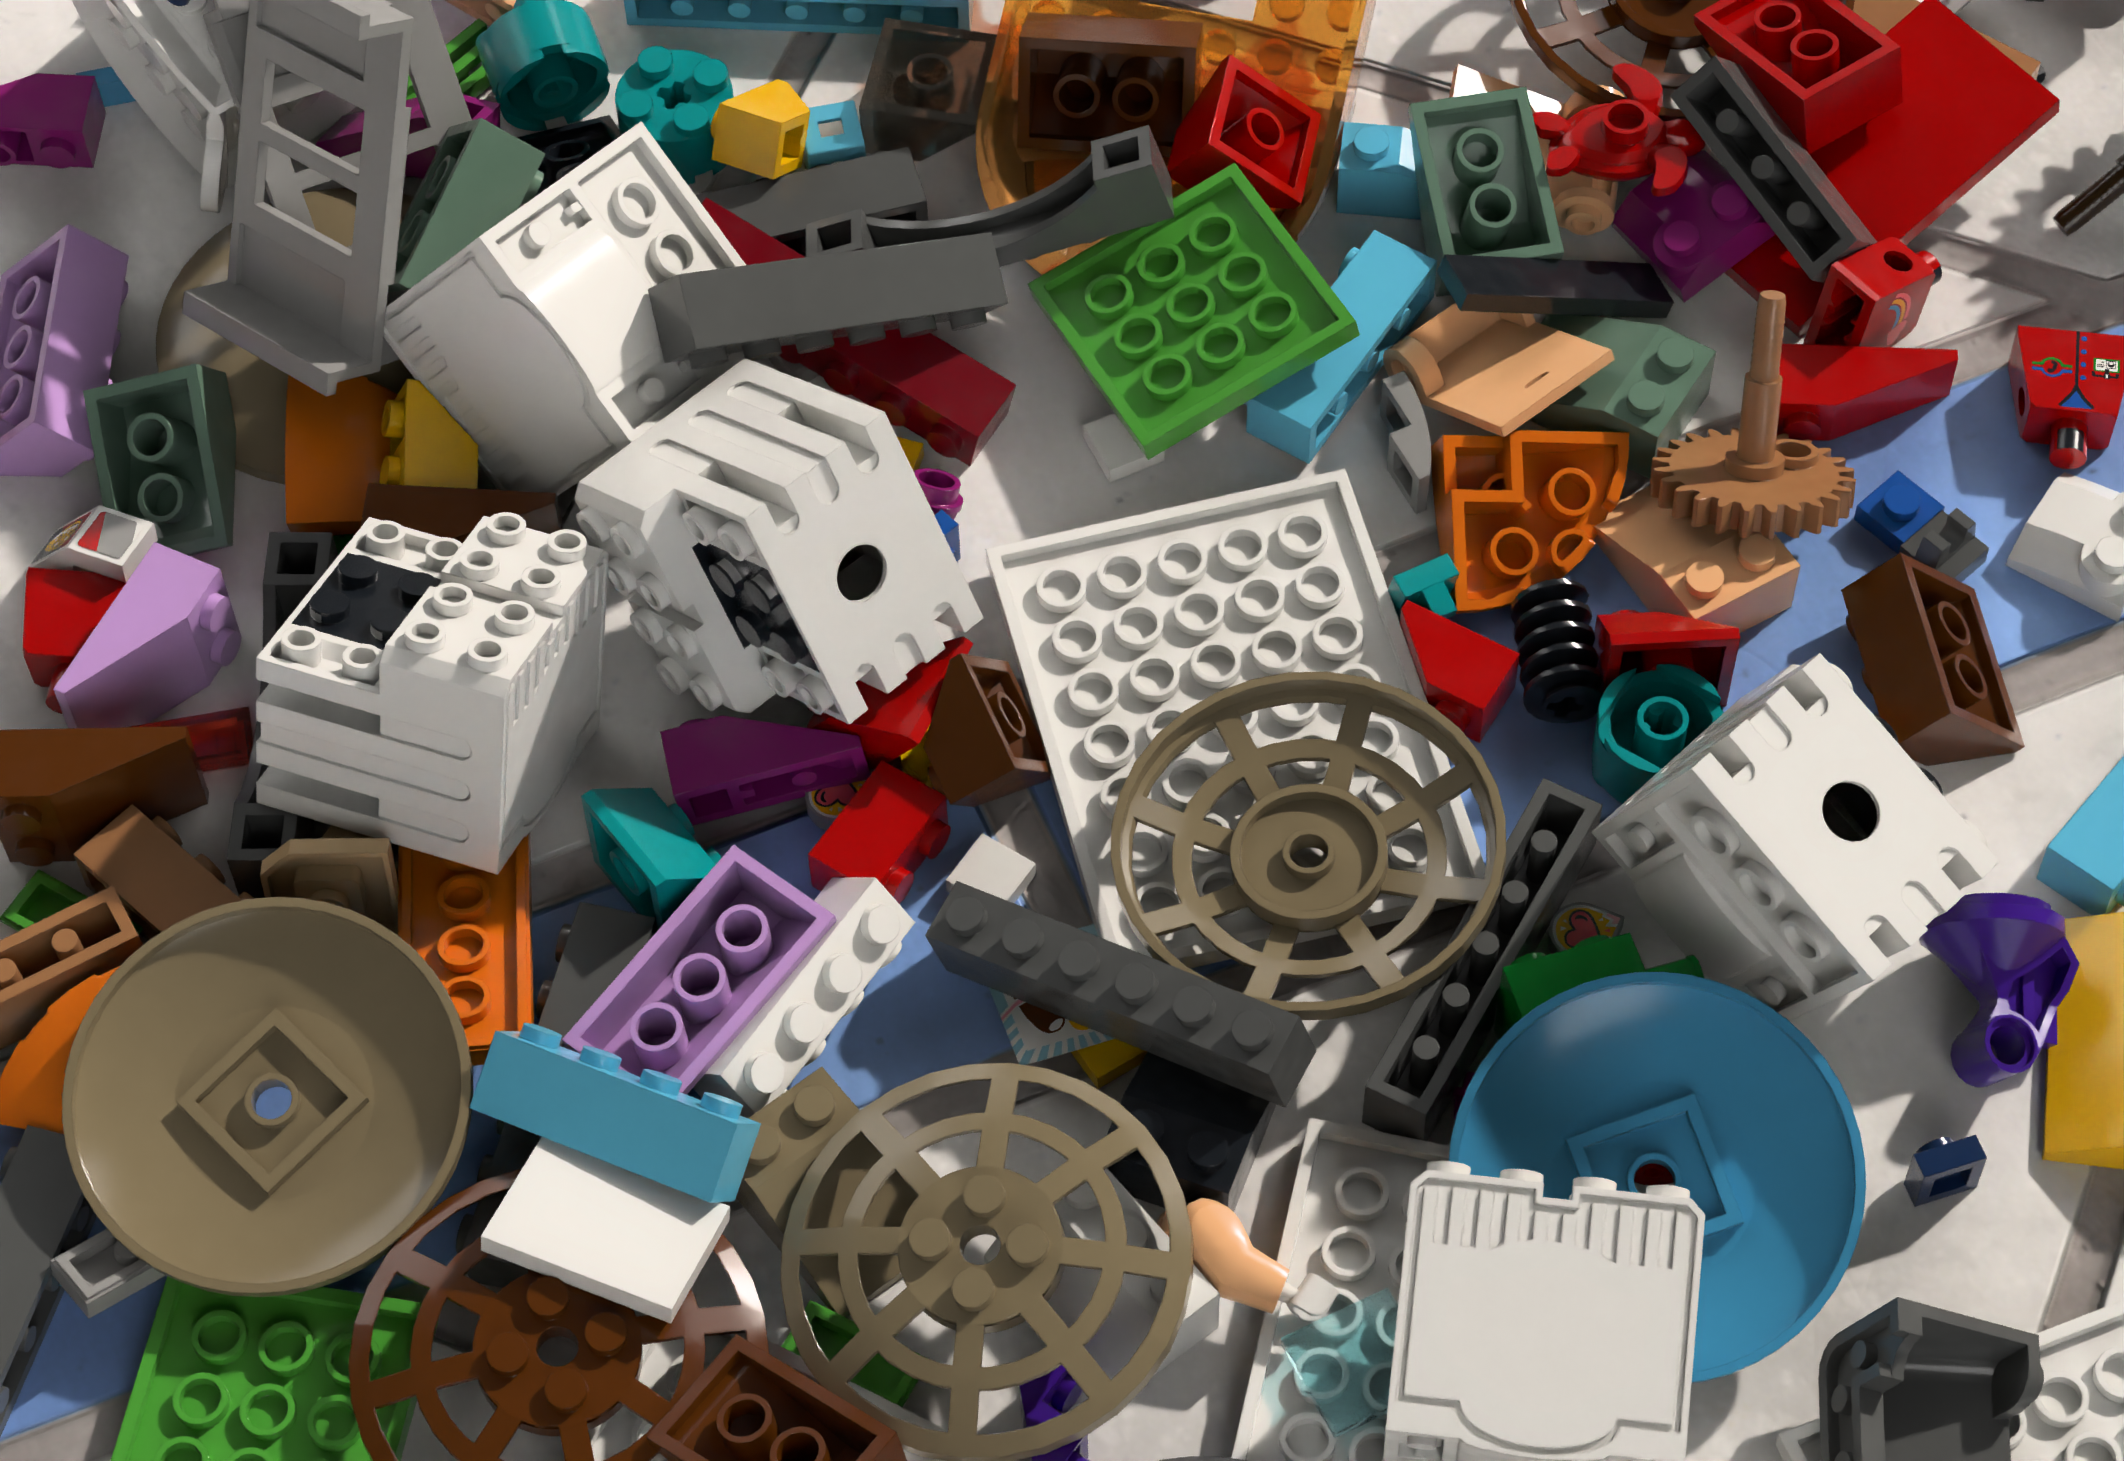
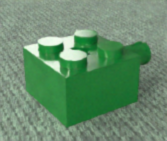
(1540, 976)

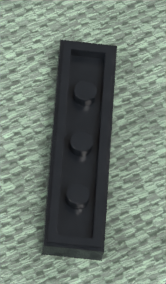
(1555, 286)

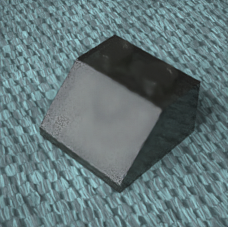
(924, 87)

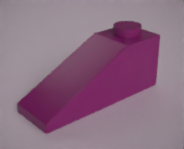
(748, 764)

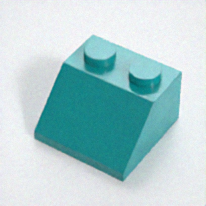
(645, 848)

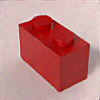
(883, 833)

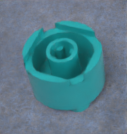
(544, 63)
(676, 101)
(1647, 723)

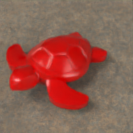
(1622, 137)

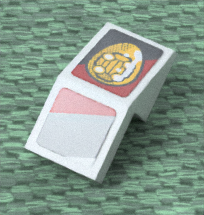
(98, 543)

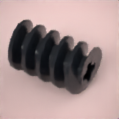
(1557, 651)

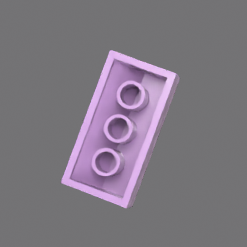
(54, 344)
(704, 972)

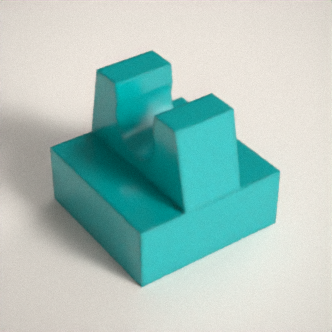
(1426, 586)

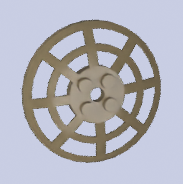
(1313, 817)
(1009, 1287)

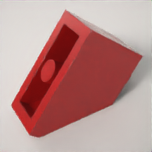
(1459, 669)

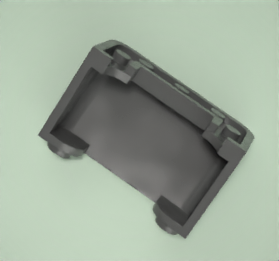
(1924, 1386)

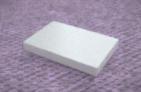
(605, 1230)

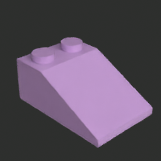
(152, 645)

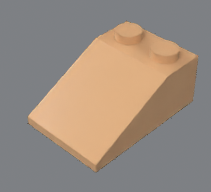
(1694, 568)

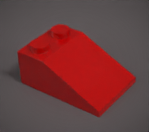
(1810, 61)

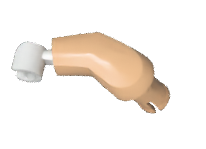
(1243, 1272)

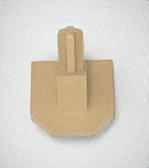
(338, 870)

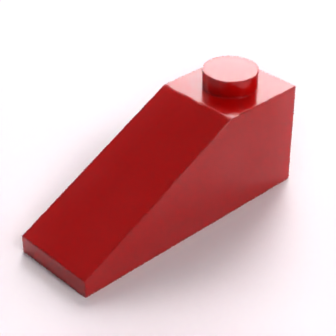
(1852, 387)

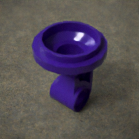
(2019, 970)

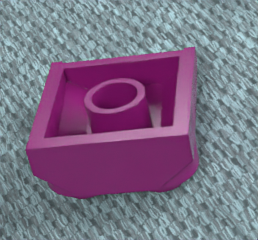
(1695, 230)

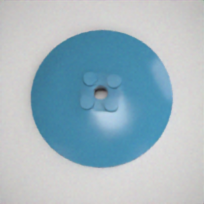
(1718, 1098)

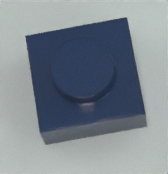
(1944, 1169)

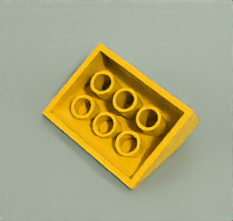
(2087, 1064)

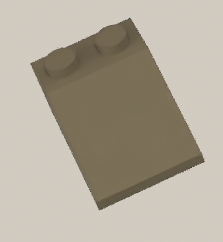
(788, 1142)

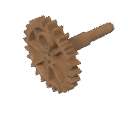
(1753, 475)

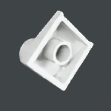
(2076, 544)

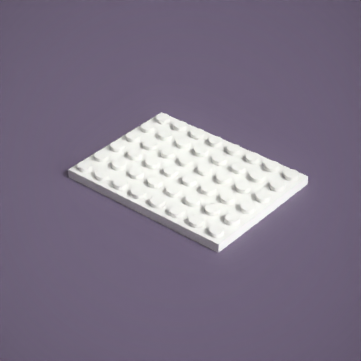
(1176, 603)

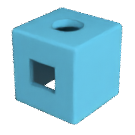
(837, 147)

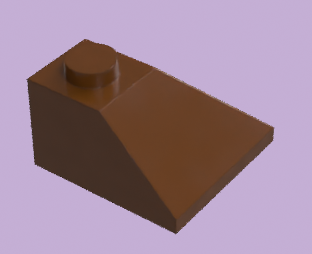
(983, 734)

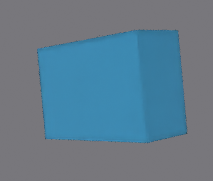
(110, 86)

